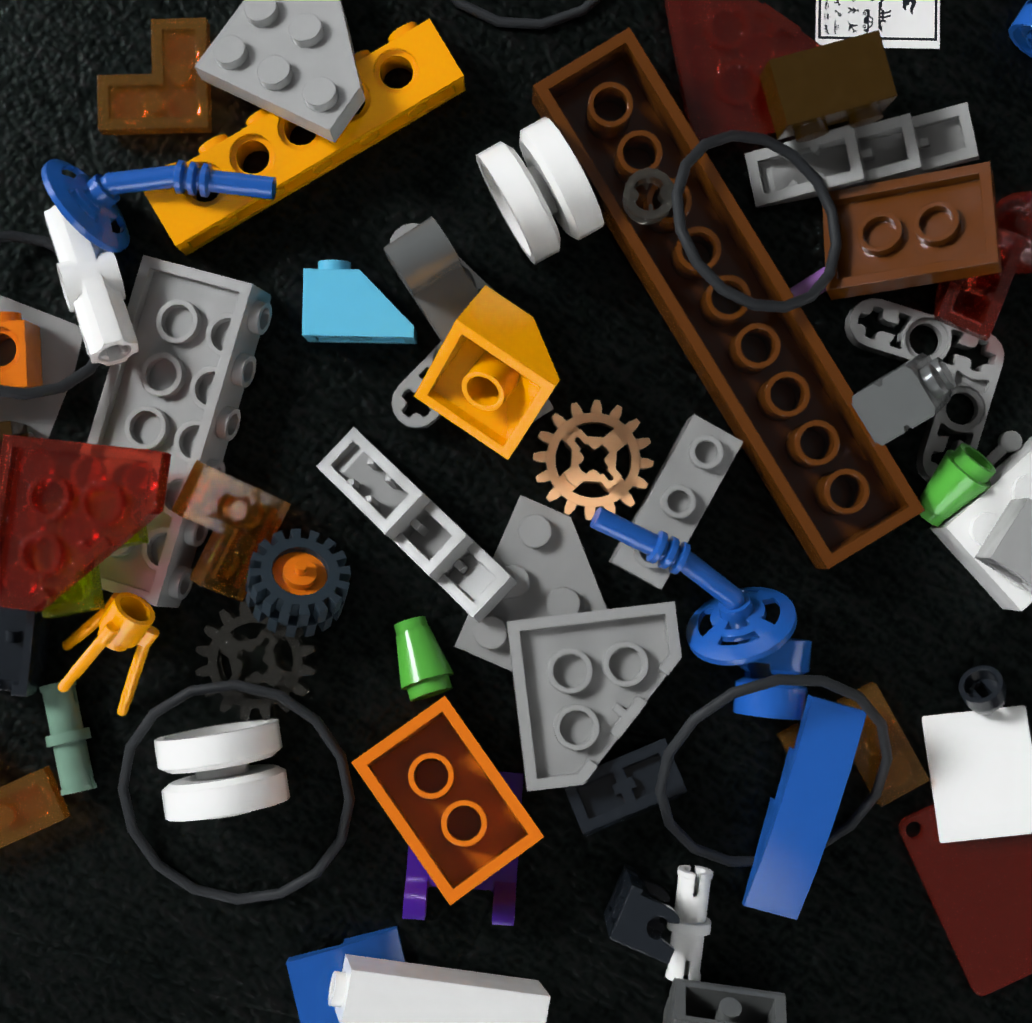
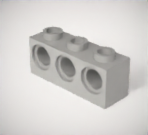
(680, 493)

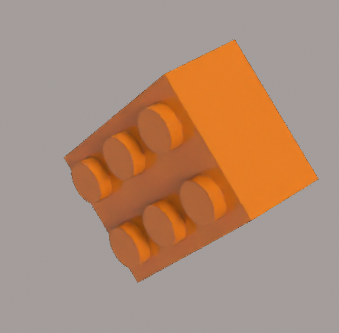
(447, 800)

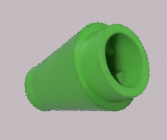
(955, 483)
(420, 660)

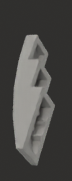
(866, 155)
(416, 525)

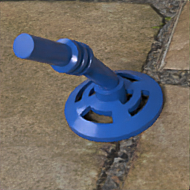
(94, 199)
(734, 611)

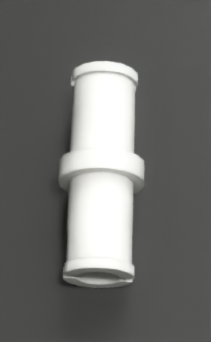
(689, 934)

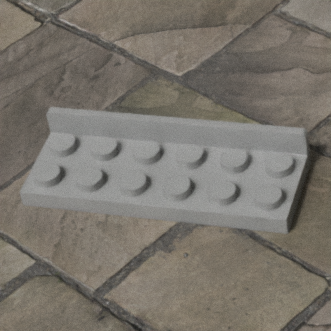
(178, 399)

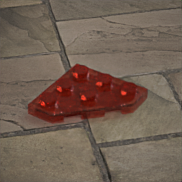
(719, 60)
(69, 511)

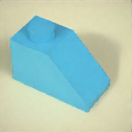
(349, 308)

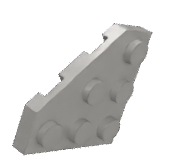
(290, 62)
(551, 573)
(585, 683)

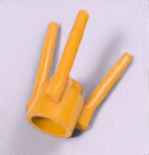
(121, 626)

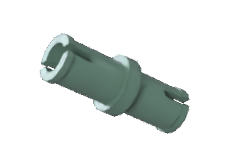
(68, 739)

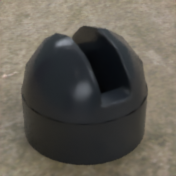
(992, 682)

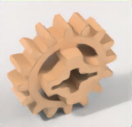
(568, 433)

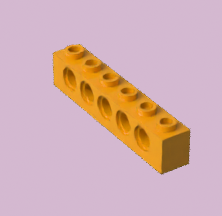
(385, 111)

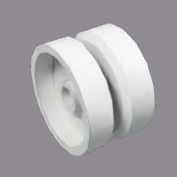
(546, 187)
(223, 778)

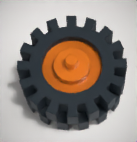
(297, 582)

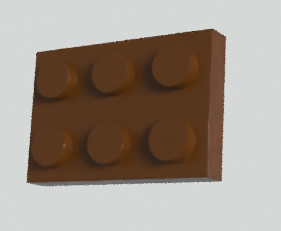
(915, 231)

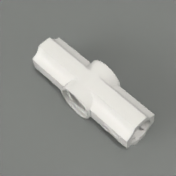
(94, 291)

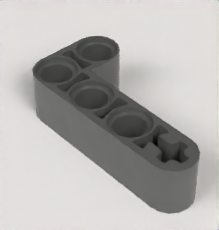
(435, 278)

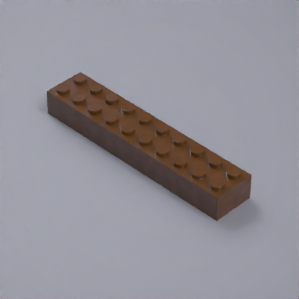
(758, 366)

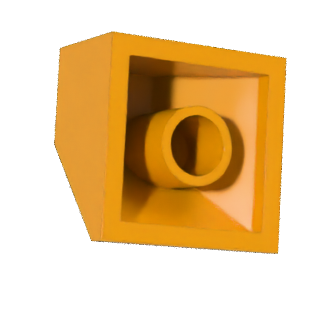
(491, 373)

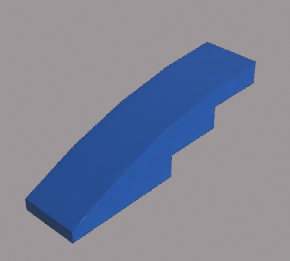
(804, 807)

